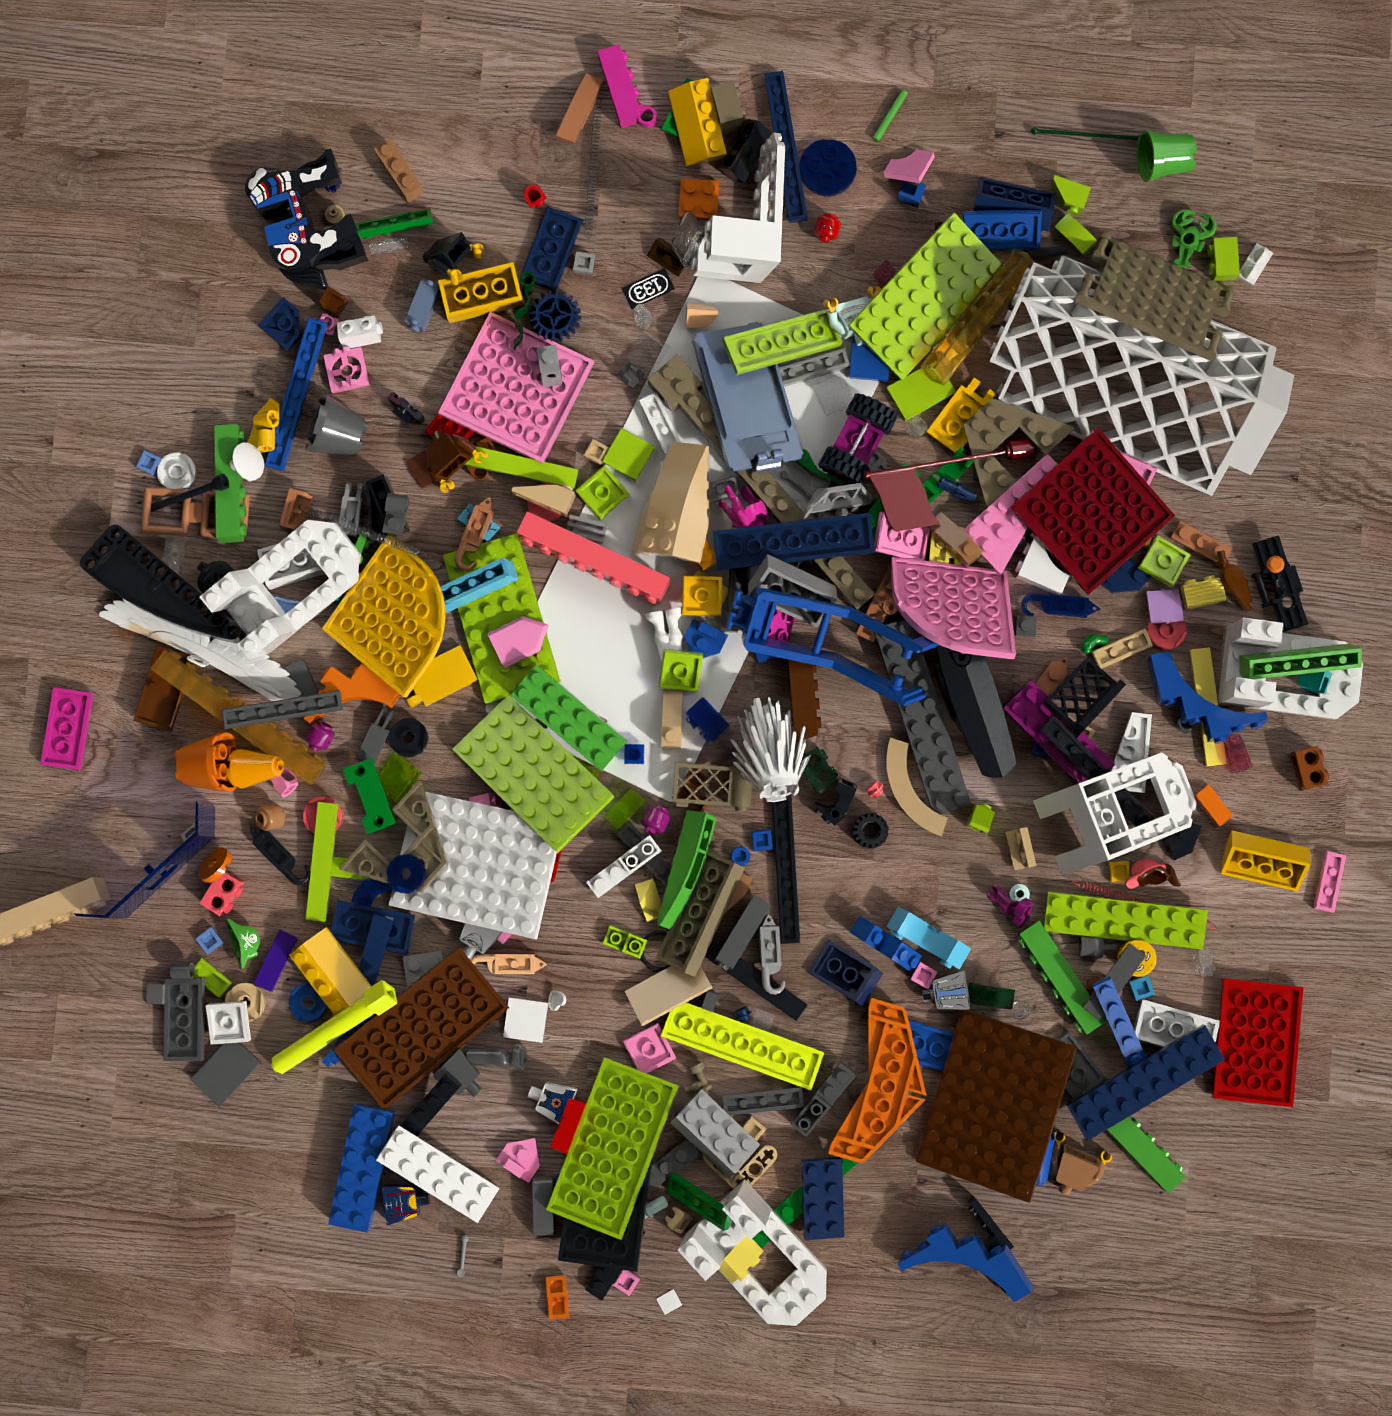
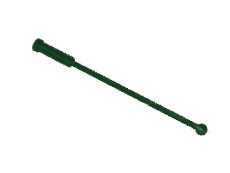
(1035, 130)

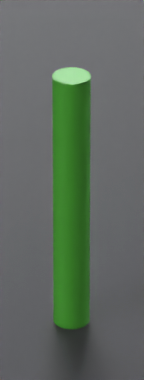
(889, 116)

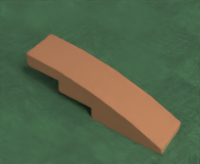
(580, 108)

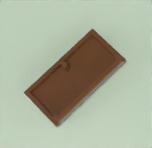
(159, 698)

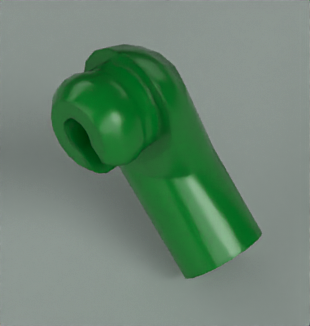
(1091, 640)

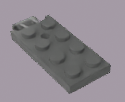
(184, 1021)

